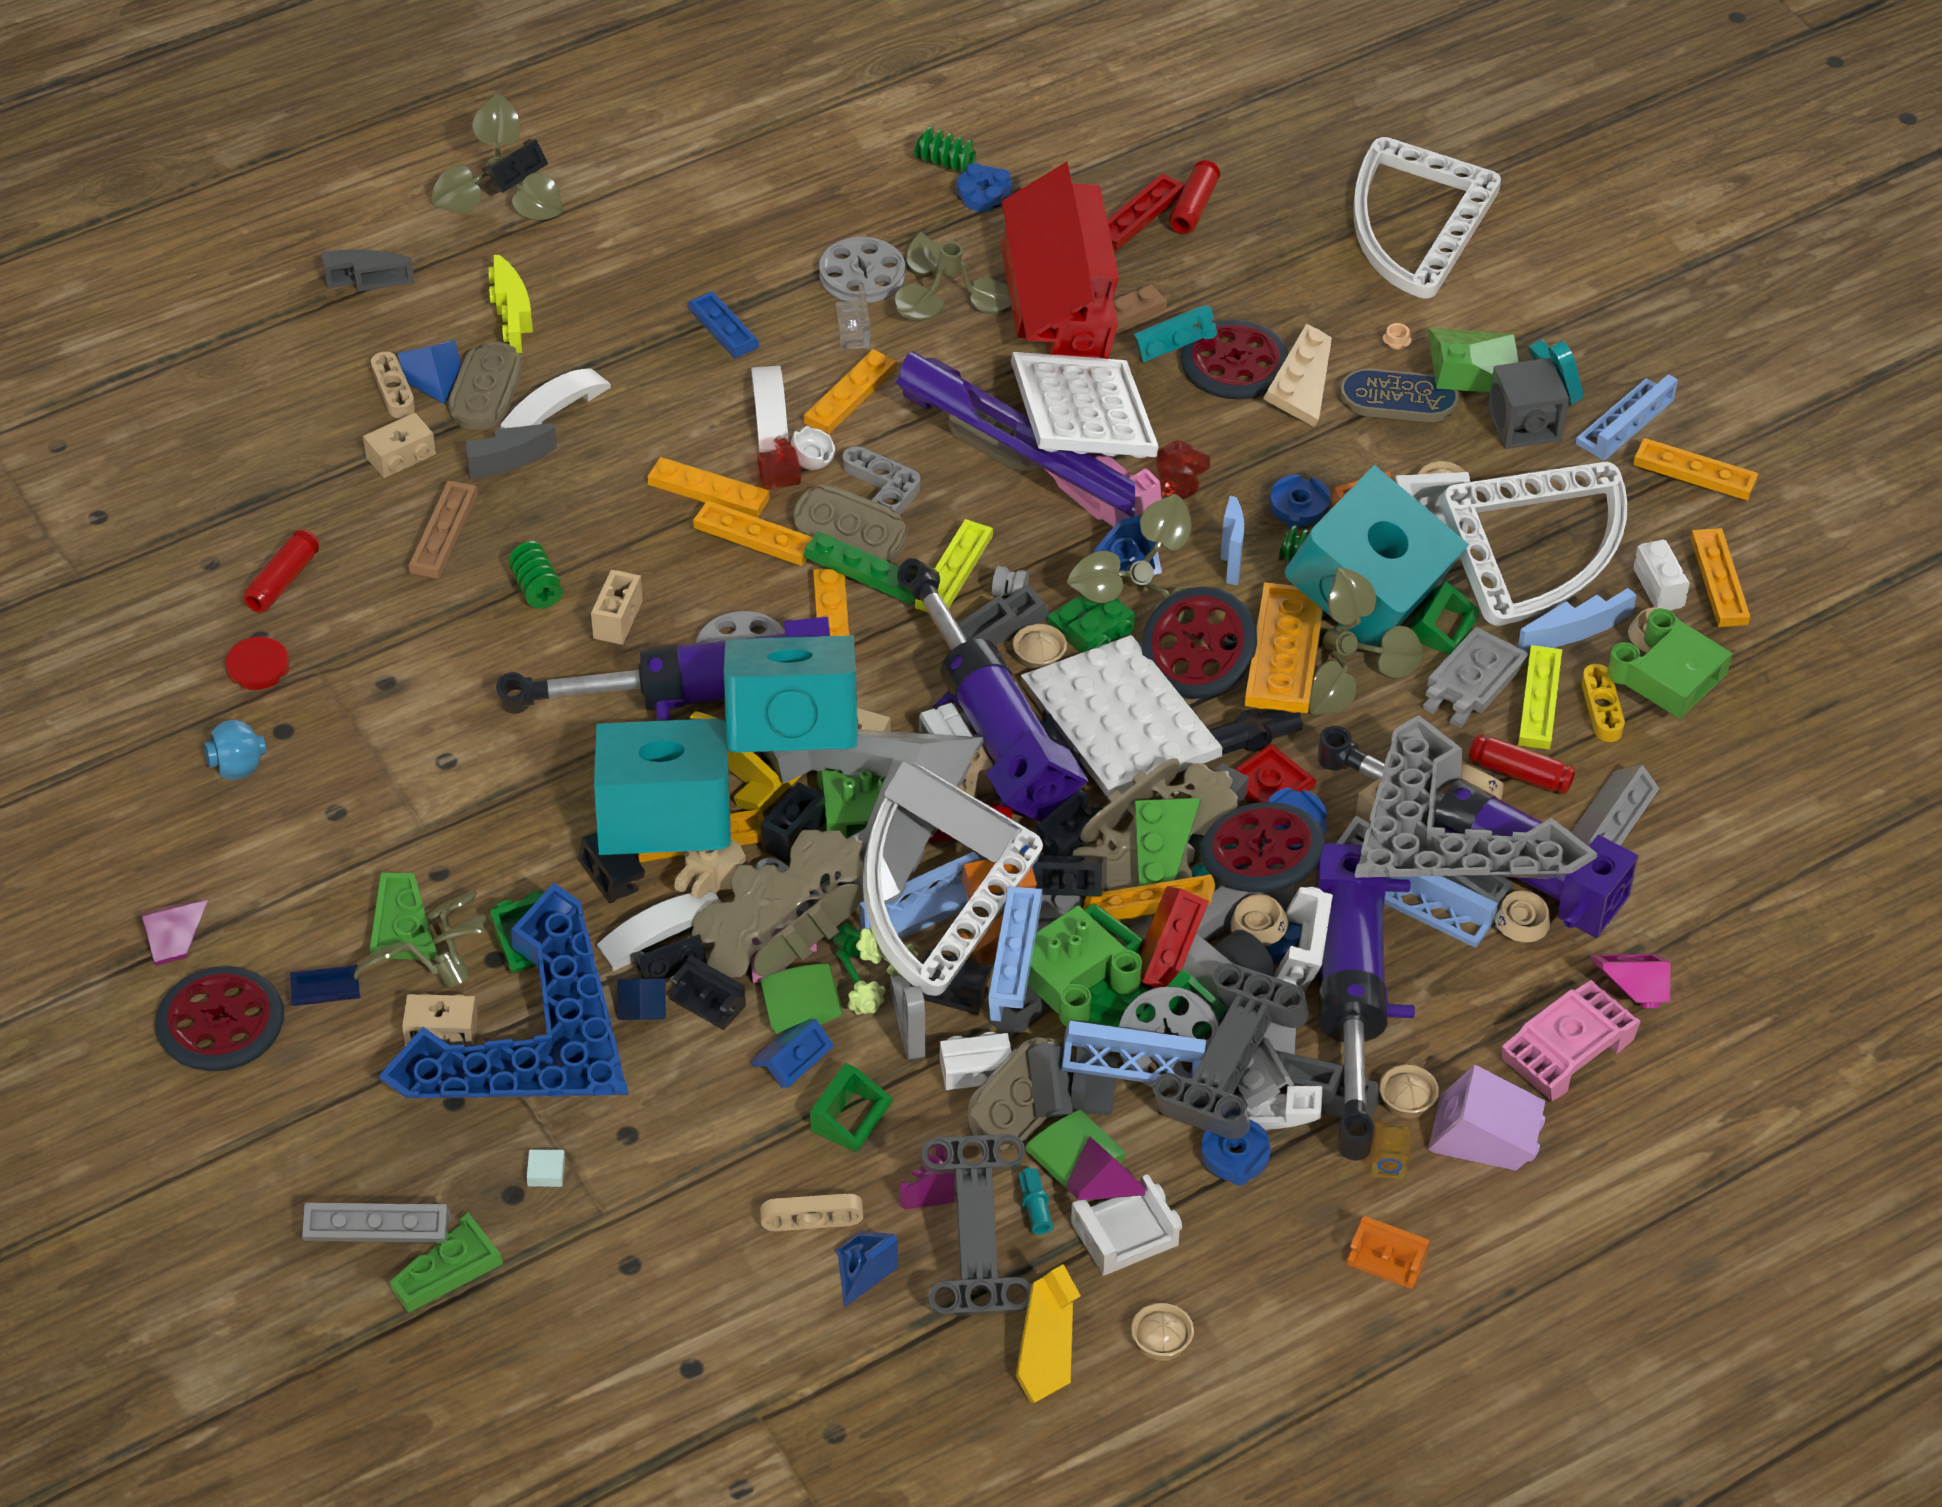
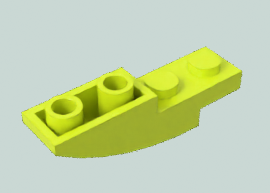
(510, 301)

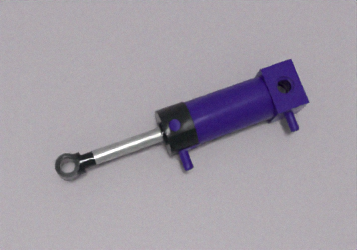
(666, 675)
(1028, 767)
(1586, 897)
(1353, 980)

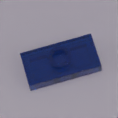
(324, 985)

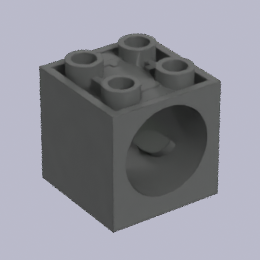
(1528, 403)

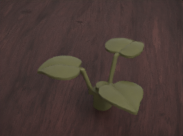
(457, 189)
(927, 257)
(1099, 575)
(1399, 652)
(449, 963)

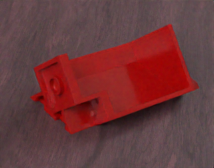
(1061, 265)

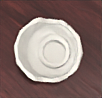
(813, 448)

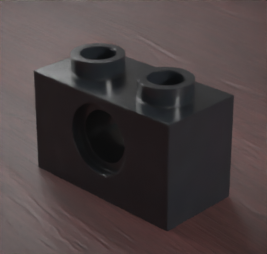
(796, 812)
(1071, 875)

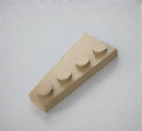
(1302, 377)

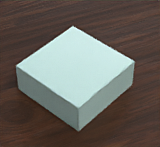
(545, 1168)

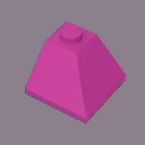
(1640, 976)

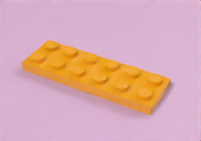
(1285, 650)

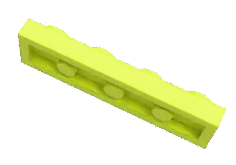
(960, 560)
(1540, 697)

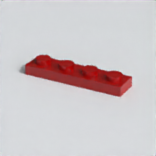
(1143, 209)

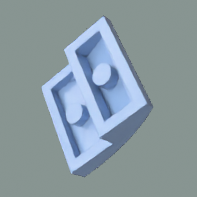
(1232, 540)

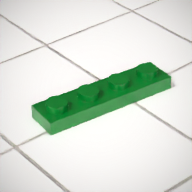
(857, 565)

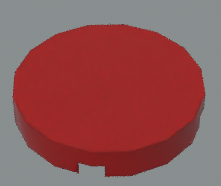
(257, 663)

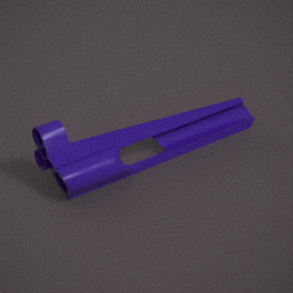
(941, 386)

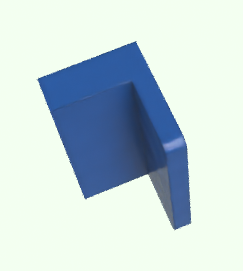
(794, 1052)

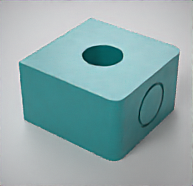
(1387, 541)
(790, 694)
(662, 786)

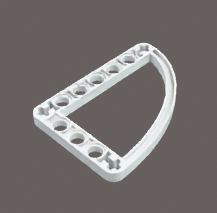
(1385, 152)
(1467, 512)
(884, 932)

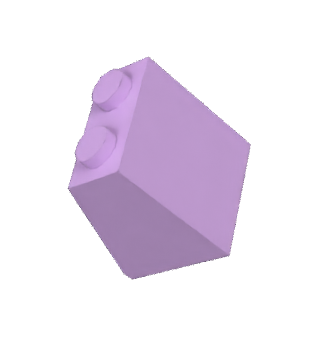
(1487, 1121)

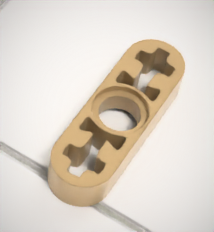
(391, 394)
(793, 1214)

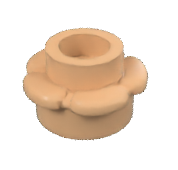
(1397, 336)

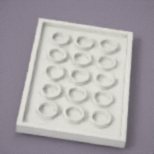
(1083, 405)
(1119, 714)

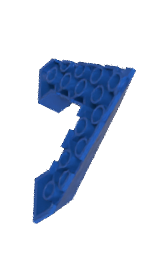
(579, 1045)

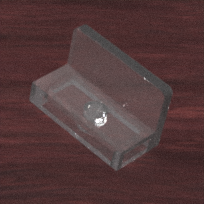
(854, 321)

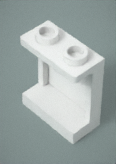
(1429, 488)
(1311, 911)
(1127, 1227)

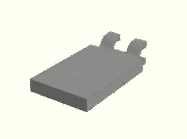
(1474, 674)

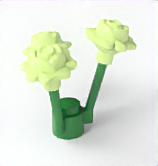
(852, 942)

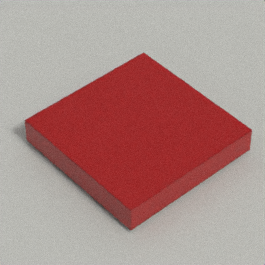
(1272, 771)

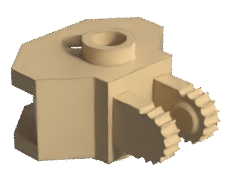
(709, 870)

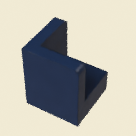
(641, 999)

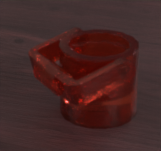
(780, 466)
(1178, 469)

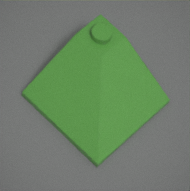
(1467, 358)

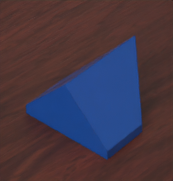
(432, 368)
(1129, 544)
(865, 1262)

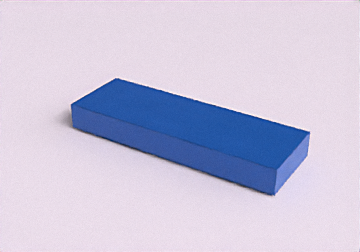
(723, 324)

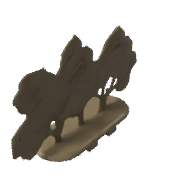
(1123, 861)
(770, 901)

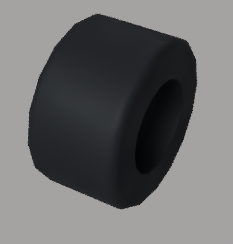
(1247, 951)

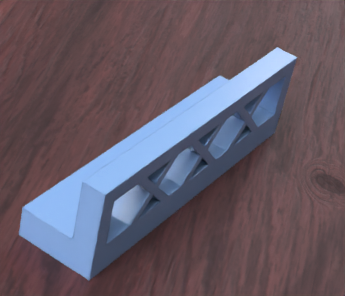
(1629, 422)
(1450, 897)
(927, 905)
(1014, 950)
(1128, 1042)

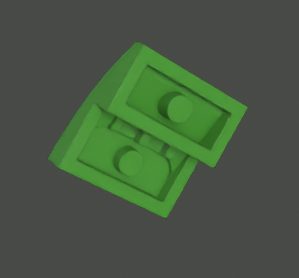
(800, 996)
(1062, 1142)

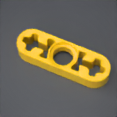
(1599, 713)

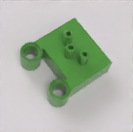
(1676, 669)
(848, 799)
(1075, 956)

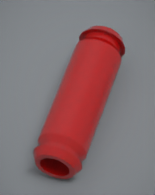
(1194, 196)
(281, 571)
(1521, 764)

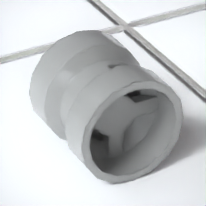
(1008, 582)

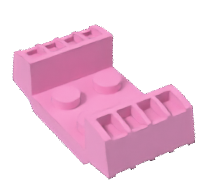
(1146, 492)
(1568, 1038)

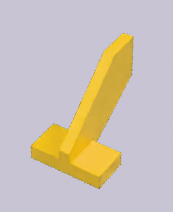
(761, 779)
(1047, 1336)

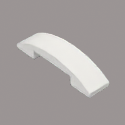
(555, 396)
(769, 405)
(650, 927)
(1287, 1110)

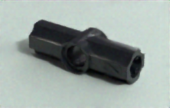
(1256, 729)

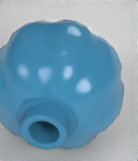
(234, 749)

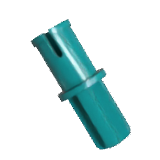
(1035, 1201)

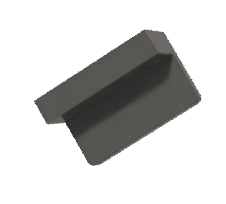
(1048, 1081)
(1092, 1092)

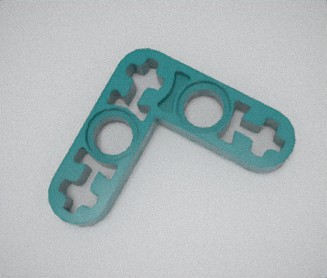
(1564, 364)

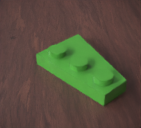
(1163, 836)
(401, 917)
(446, 1267)

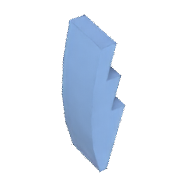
(1572, 624)

